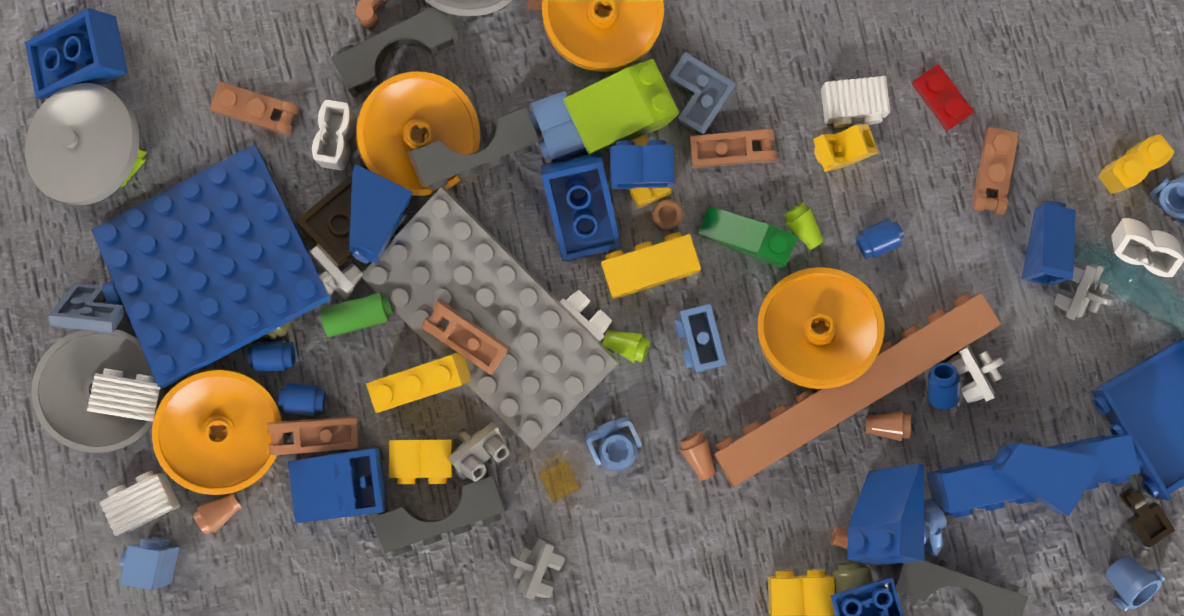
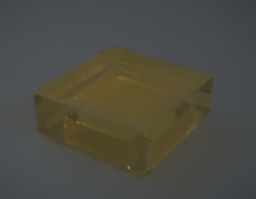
(559, 481)

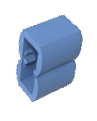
(557, 128)

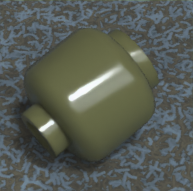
(851, 575)

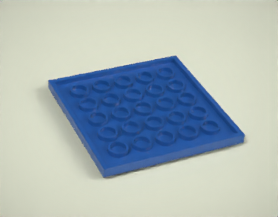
(209, 266)

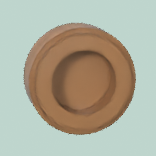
(667, 215)

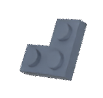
(708, 89)
(83, 310)

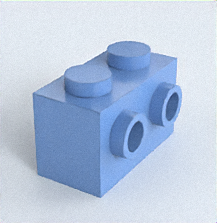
(701, 339)
(149, 563)

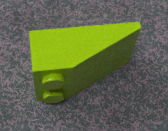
(621, 107)

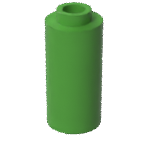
(355, 314)

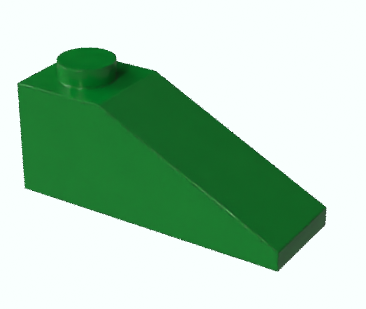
(748, 236)

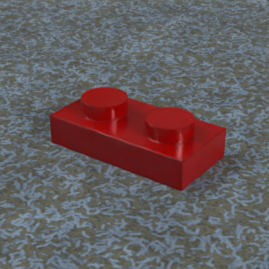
(942, 97)

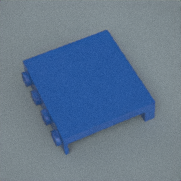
(1150, 408)

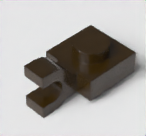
(1149, 520)

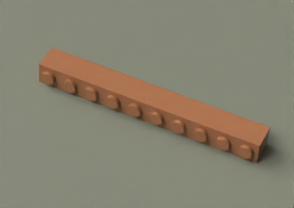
(825, 408)

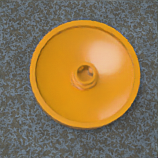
(602, 32)
(410, 114)
(820, 328)
(215, 431)

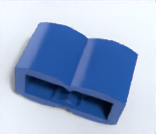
(641, 165)

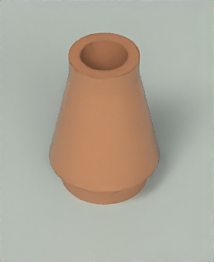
(889, 425)
(697, 453)
(216, 513)

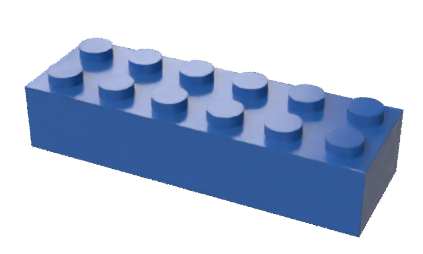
(978, 486)

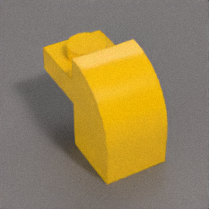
(844, 147)

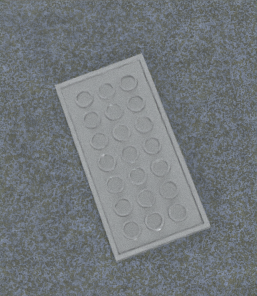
(458, 261)

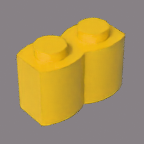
(1136, 164)
(421, 460)
(800, 594)

